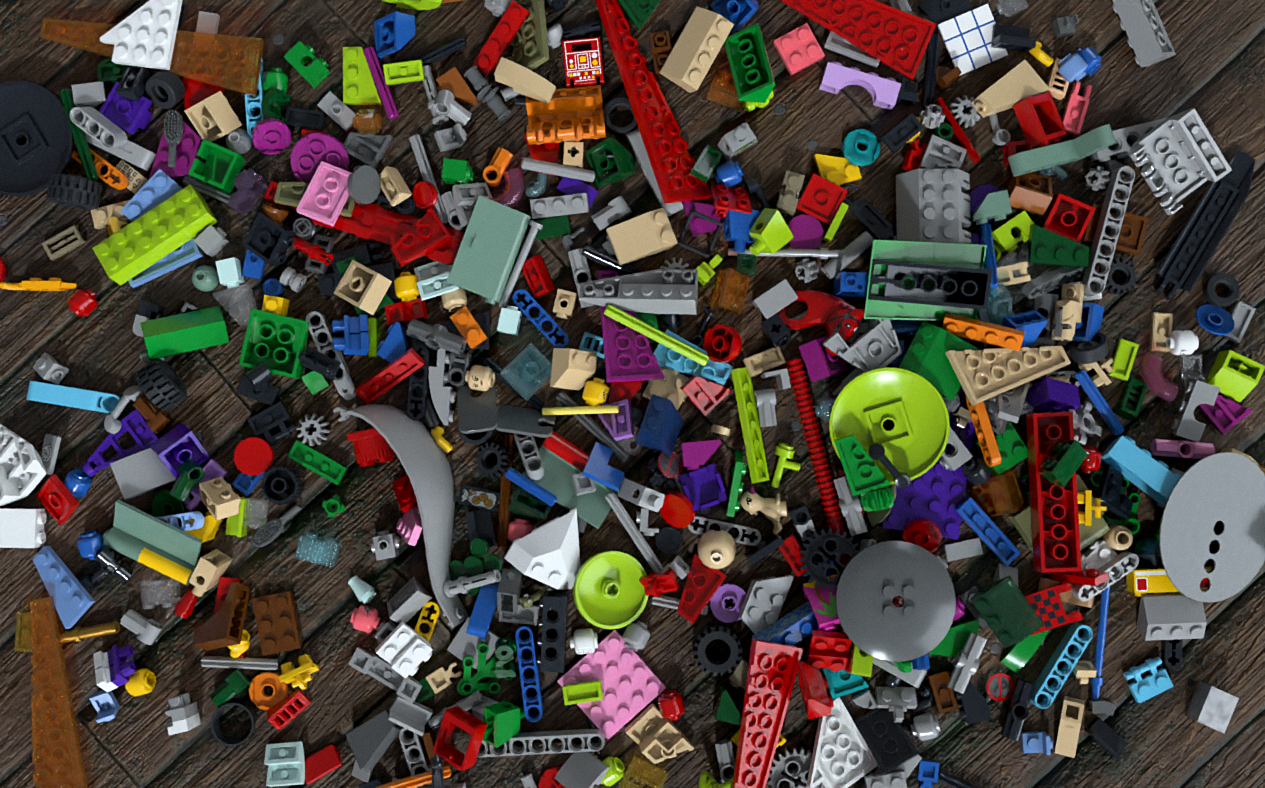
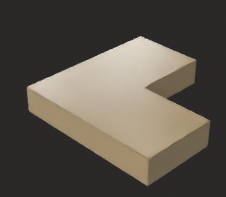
(1159, 331)

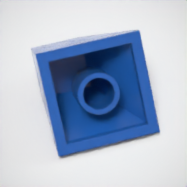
(735, 11)
(393, 32)
(1090, 322)

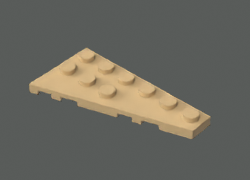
(997, 370)

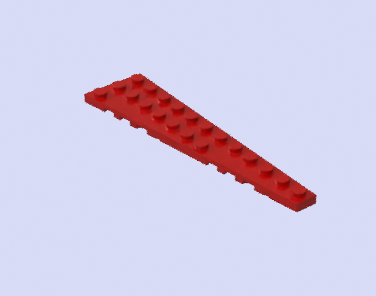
(873, 27)

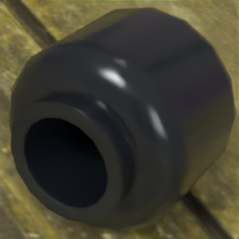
(976, 471)

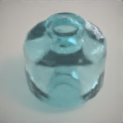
(824, 407)

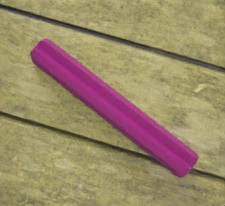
(379, 79)

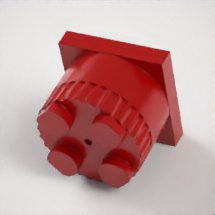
(370, 446)

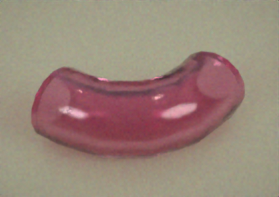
(513, 190)
(1155, 381)

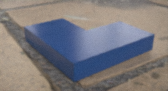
(599, 471)

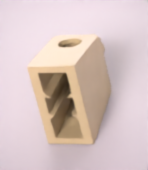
(209, 571)

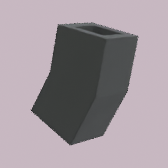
(1101, 706)

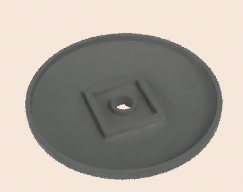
(867, 594)

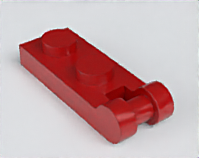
(1087, 577)

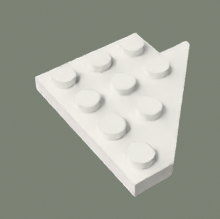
(146, 35)

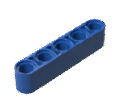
(527, 682)

